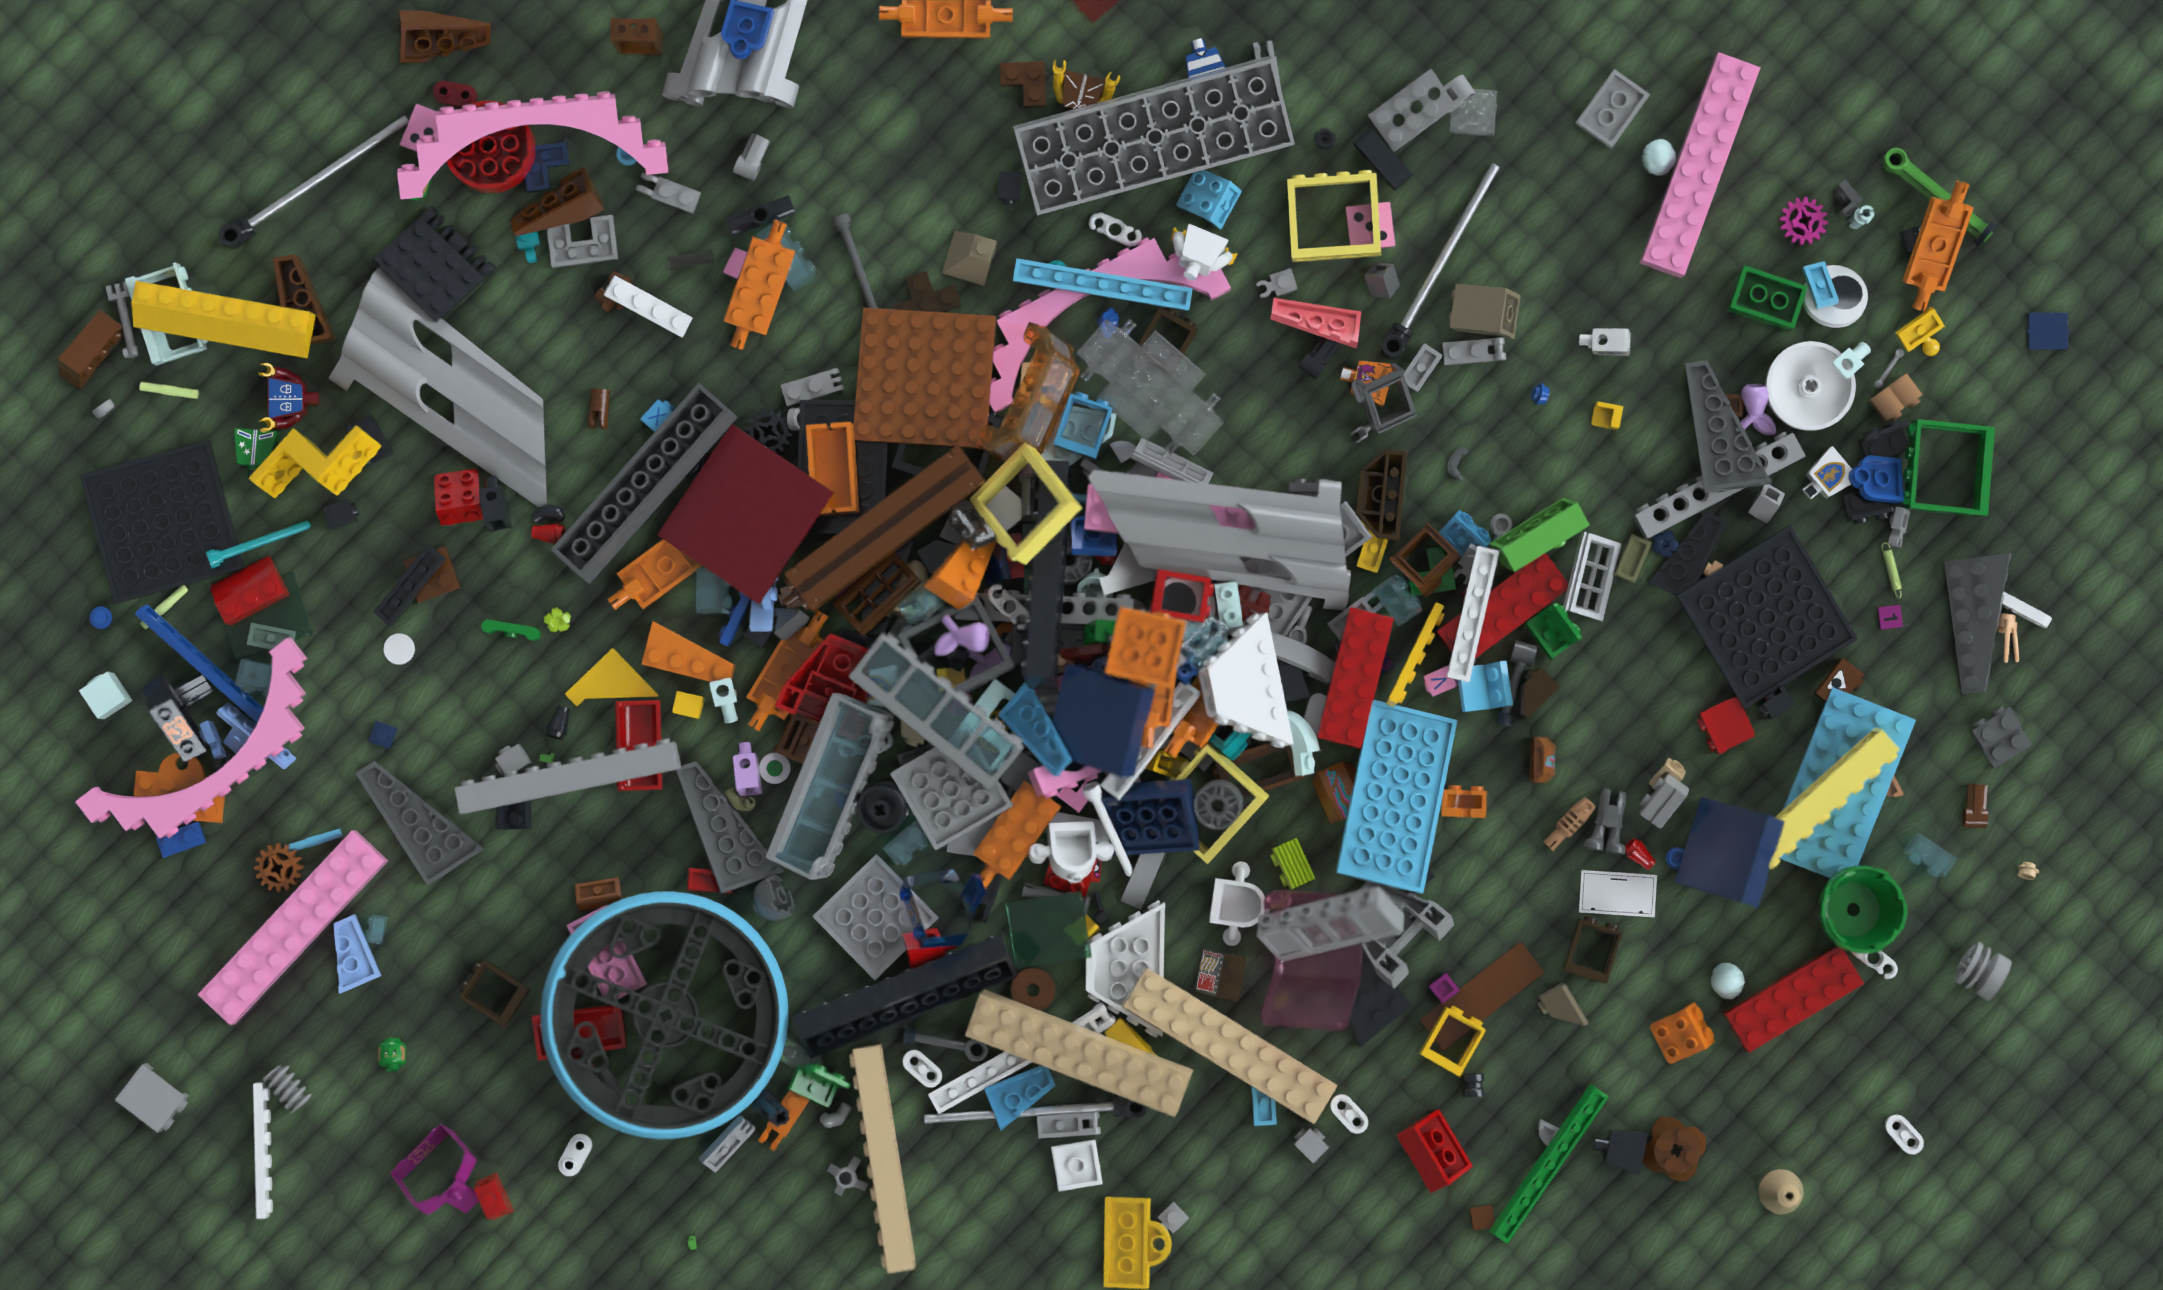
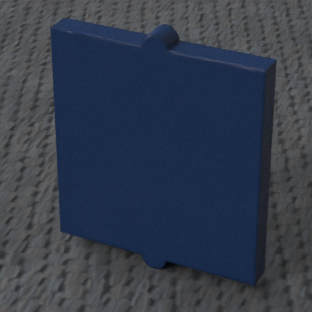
(2047, 331)

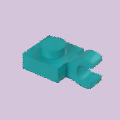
(528, 242)

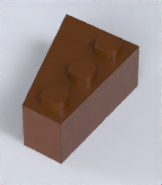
(89, 349)

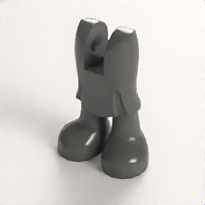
(1611, 818)

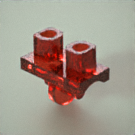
(1261, 605)

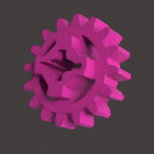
(1801, 212)

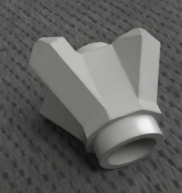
(847, 1176)

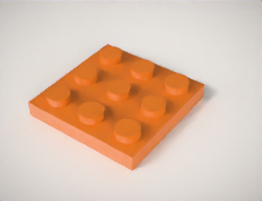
(1145, 647)

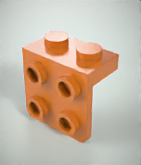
(1682, 1033)

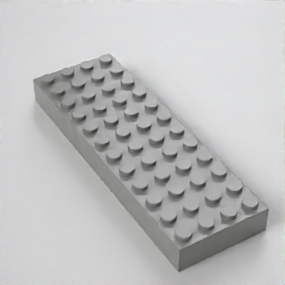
(1154, 135)

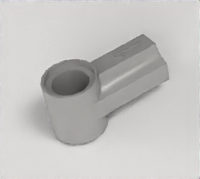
(749, 163)

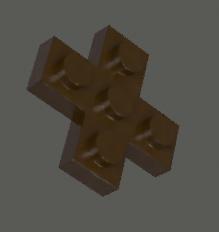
(926, 299)

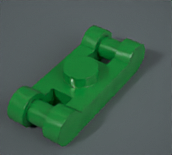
(510, 629)

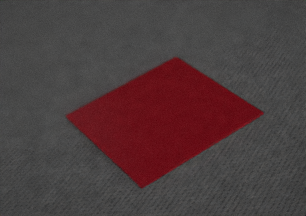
(745, 513)

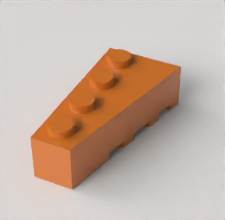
(960, 574)
(679, 655)

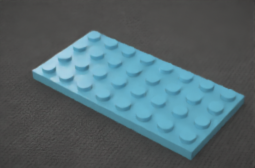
(1396, 797)
(1845, 834)

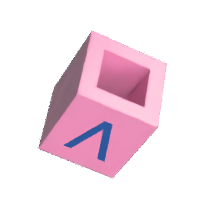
(1439, 682)

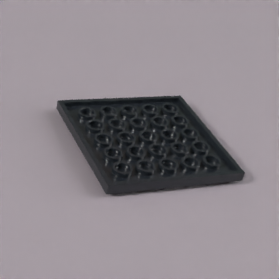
(160, 521)
(1766, 616)

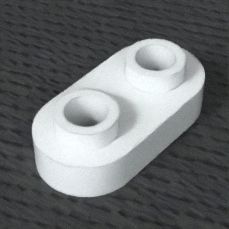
(922, 1068)
(1349, 1113)
(1903, 1134)
(575, 1155)

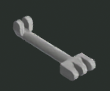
(131, 350)

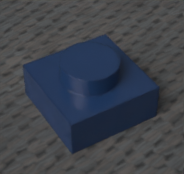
(383, 734)

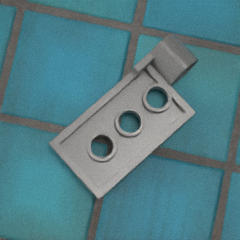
(1452, 96)

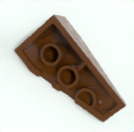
(435, 34)
(569, 203)

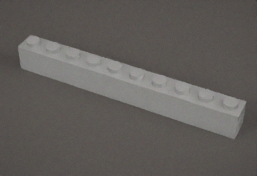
(567, 778)

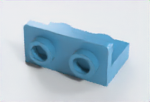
(1462, 532)

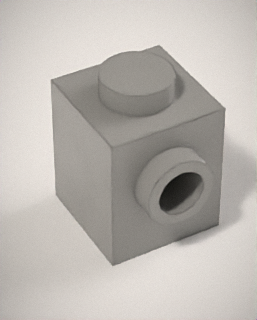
(1766, 503)
(512, 759)
(1310, 1143)

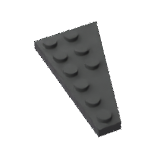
(1722, 443)
(1976, 606)
(424, 833)
(727, 840)

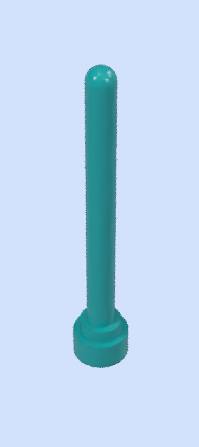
(217, 557)

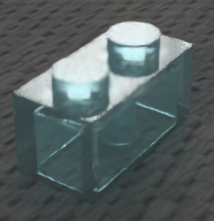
(376, 929)

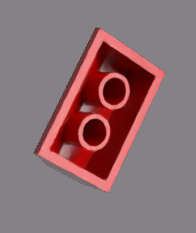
(249, 591)
(1434, 1151)

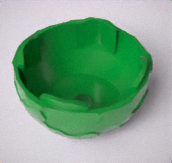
(1879, 909)

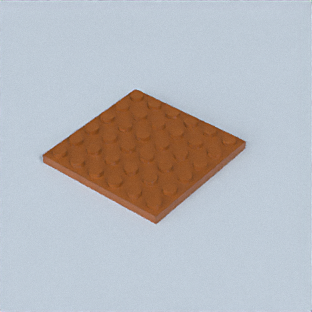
(923, 377)

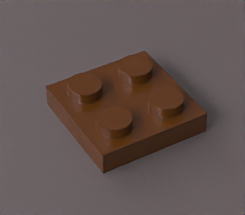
(442, 582)

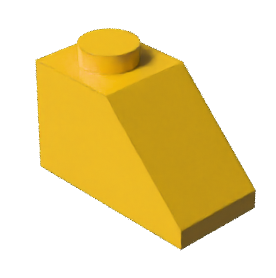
(1165, 764)

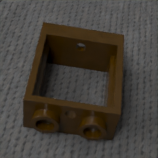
(1170, 315)
(1579, 970)
(478, 971)

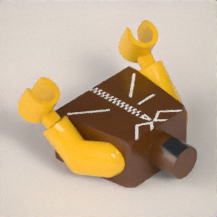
(1080, 90)

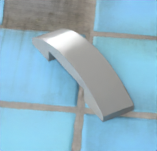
(1303, 657)
(1142, 879)

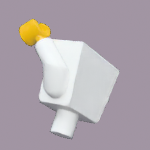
(1200, 251)

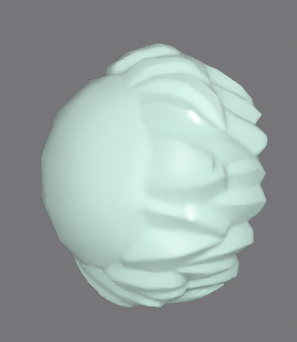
(1659, 157)
(1727, 980)

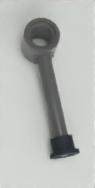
(1523, 655)
(912, 1036)

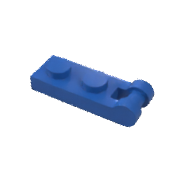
(737, 615)

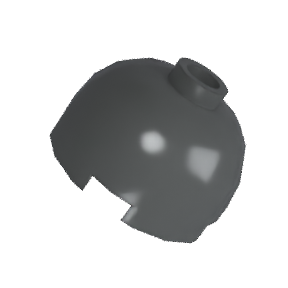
(772, 900)

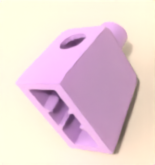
(747, 780)

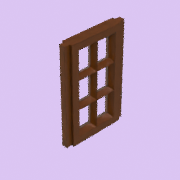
(888, 604)

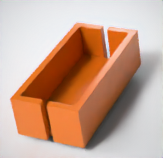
(834, 465)

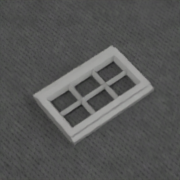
(1169, 465)
(1606, 578)

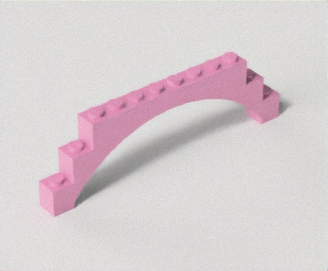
(465, 125)
(1142, 263)
(272, 731)

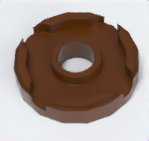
(1038, 977)

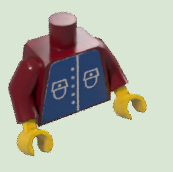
(286, 398)

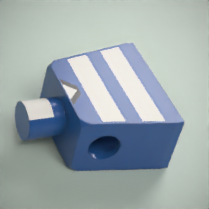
(1202, 60)

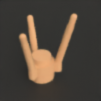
(2008, 625)

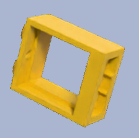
(1441, 1060)

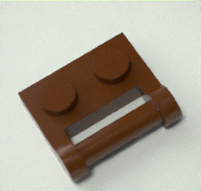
(802, 740)

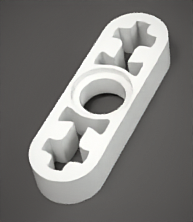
(2026, 611)

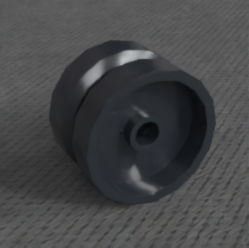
(883, 807)

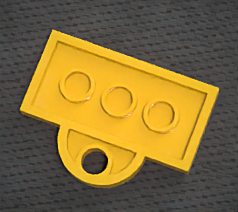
(1130, 1242)

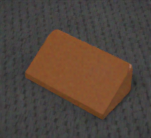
(597, 893)

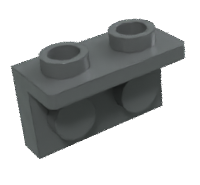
(1846, 195)

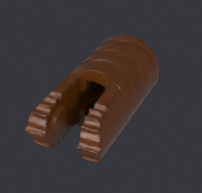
(598, 403)

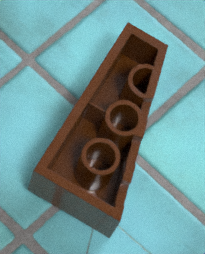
(298, 293)

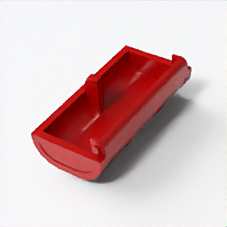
(635, 725)
(607, 1021)

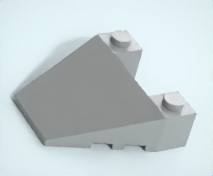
(1417, 915)

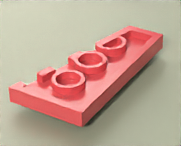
(1325, 321)

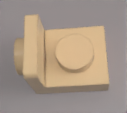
(1670, 767)

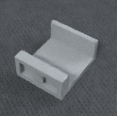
(152, 1099)

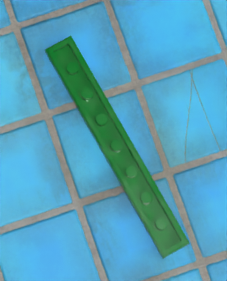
(1548, 1163)

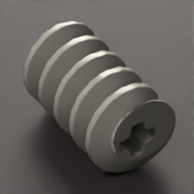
(287, 1088)

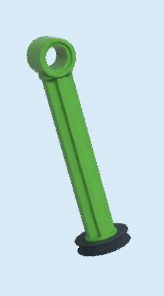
(1929, 189)

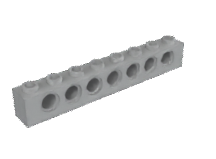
(1650, 526)
(1077, 616)

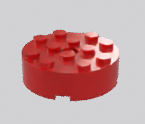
(500, 167)

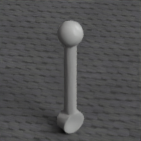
(1898, 354)

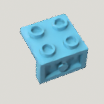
(1209, 197)
(1487, 688)

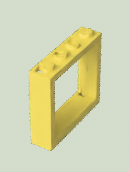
(1336, 252)
(1049, 526)
(1205, 853)

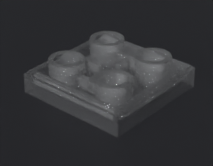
(1475, 115)

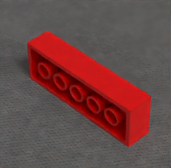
(1512, 603)
(1354, 677)
(1793, 998)

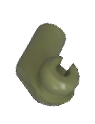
(739, 803)

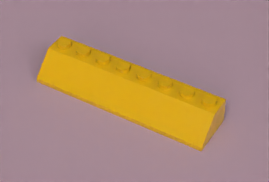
(222, 319)

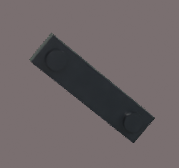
(409, 585)

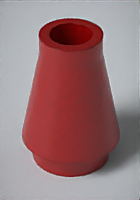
(548, 533)
(1638, 853)

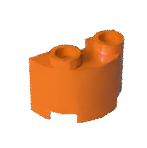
(1464, 802)

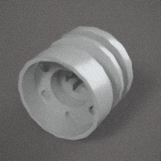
(1986, 972)

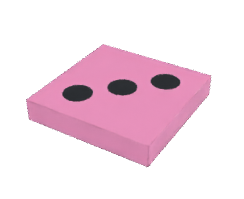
(420, 124)
(1361, 228)

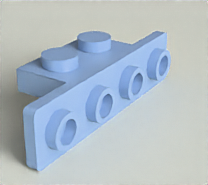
(762, 614)
(241, 732)

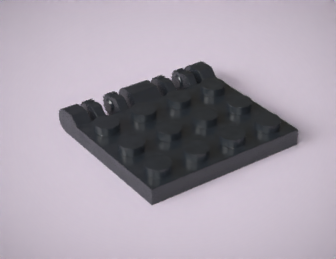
(432, 268)

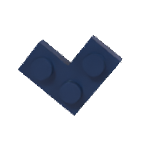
(546, 156)

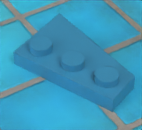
(1018, 1093)

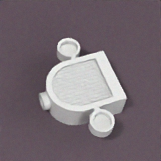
(1071, 850)
(1236, 903)

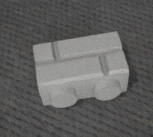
(1663, 801)

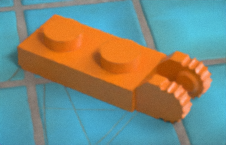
(795, 1105)

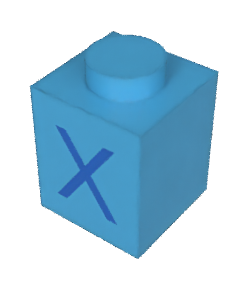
(657, 414)

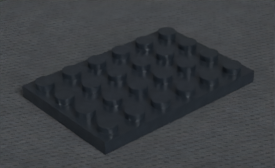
(870, 461)

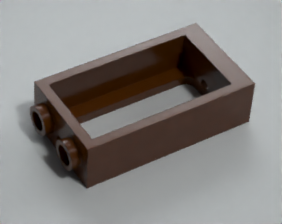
(643, 39)
(1256, 752)

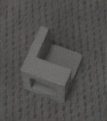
(1382, 280)

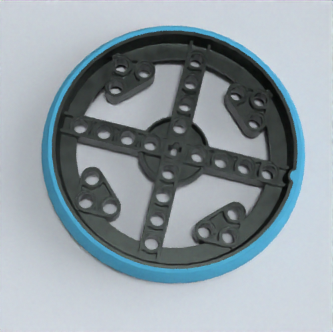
(723, 1101)

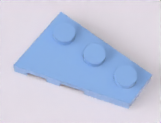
(354, 955)

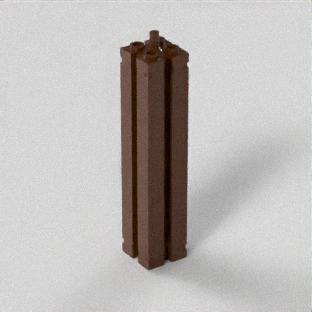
(883, 530)

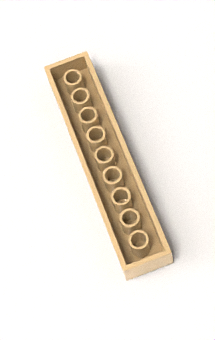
(1229, 1045)
(1079, 1052)
(884, 1158)

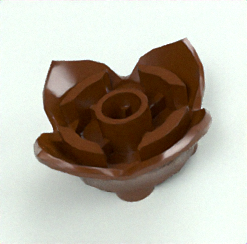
(1657, 1152)

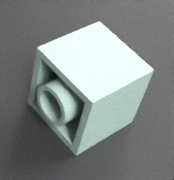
(105, 695)

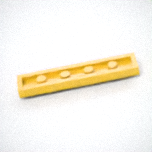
(1416, 655)

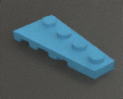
(1032, 725)

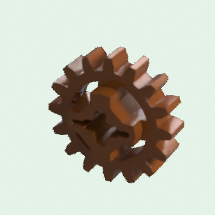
(274, 860)

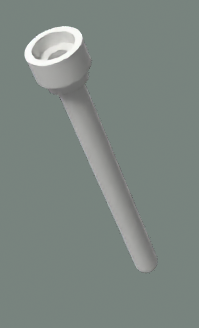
(1093, 792)

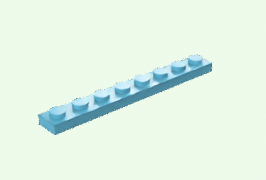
(1102, 284)

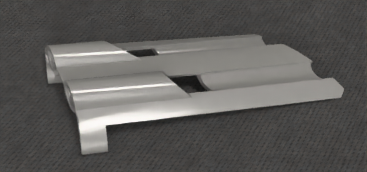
(714, 70)
(494, 412)
(1177, 531)

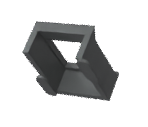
(1363, 394)

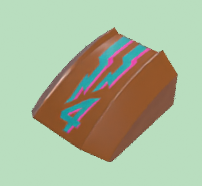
(1542, 760)
(1335, 789)

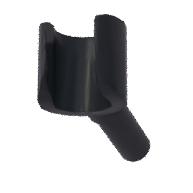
(1101, 916)

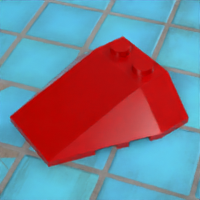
(822, 675)

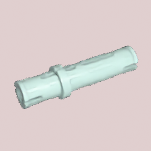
(1860, 217)

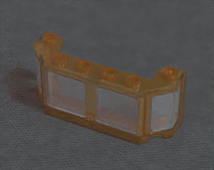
(1038, 398)

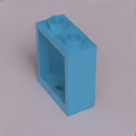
(1075, 447)

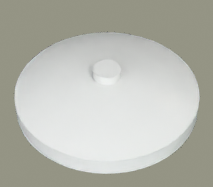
(1808, 388)

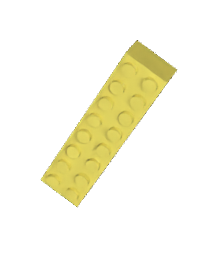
(1832, 789)

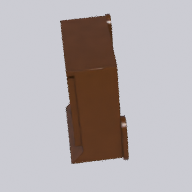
(1433, 579)

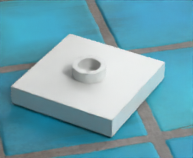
(1076, 1165)

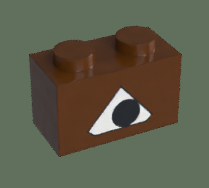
(1842, 677)

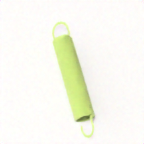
(1892, 569)

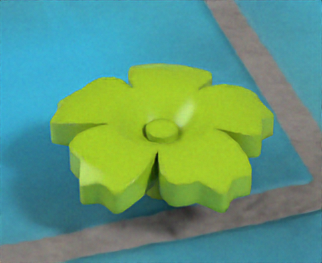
(557, 620)

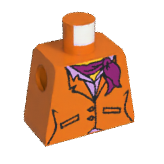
(1368, 372)

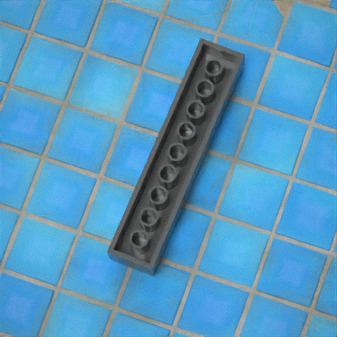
(643, 483)

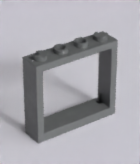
(980, 679)

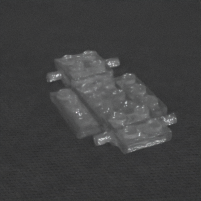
(1151, 386)

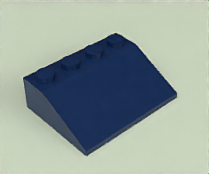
(1154, 817)

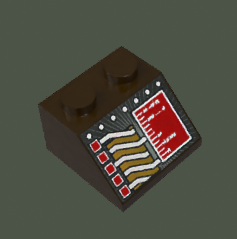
(1535, 691)
(1220, 974)

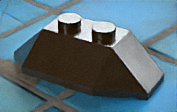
(1382, 493)

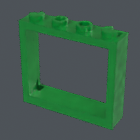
(1983, 467)

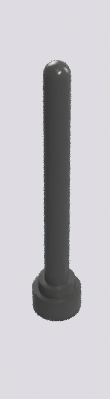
(842, 224)

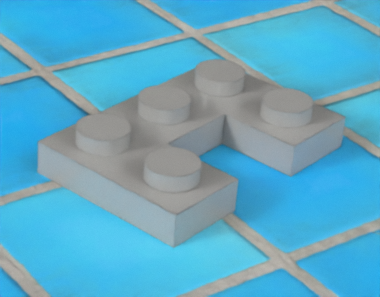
(600, 249)

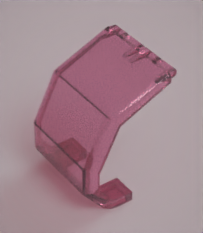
(1312, 988)

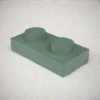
(267, 636)

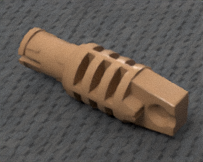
(1570, 822)

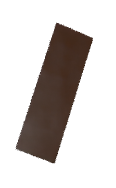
(1485, 993)

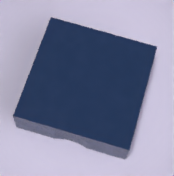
(1102, 719)
(1729, 851)

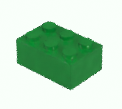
(1767, 298)

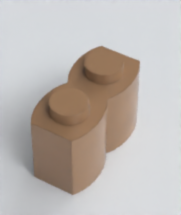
(1895, 398)

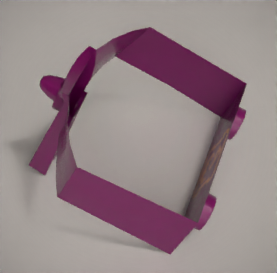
(459, 1193)

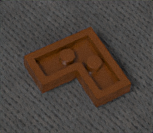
(1029, 75)

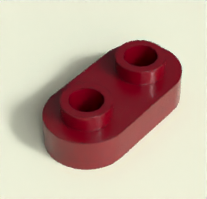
(454, 93)

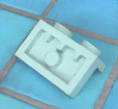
(1228, 604)

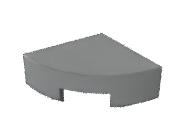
(1123, 450)
(1546, 1131)

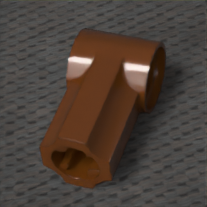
(1975, 813)

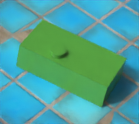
(1540, 534)

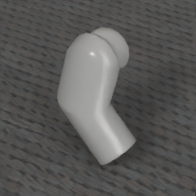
(837, 1118)

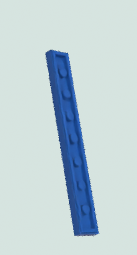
(200, 662)

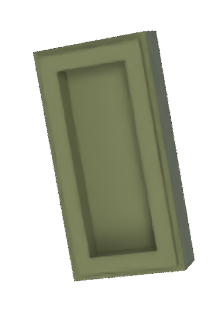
(1632, 558)

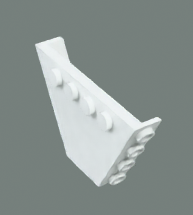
(1245, 686)
(1122, 956)

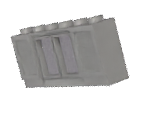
(1330, 924)

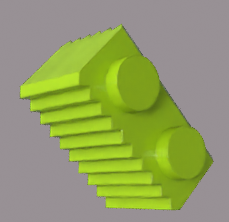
(1292, 864)

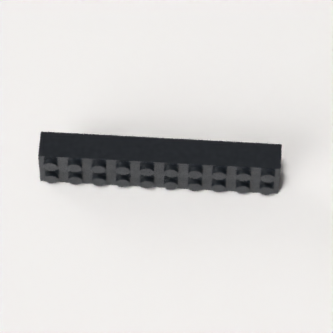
(1047, 591)
(904, 996)

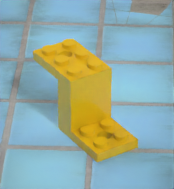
(330, 471)

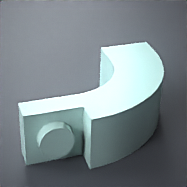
(1303, 744)

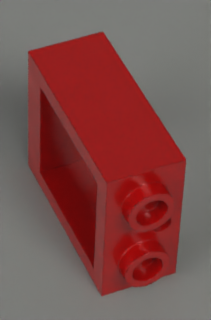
(1158, 592)

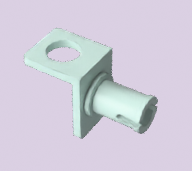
(1854, 358)
(725, 699)

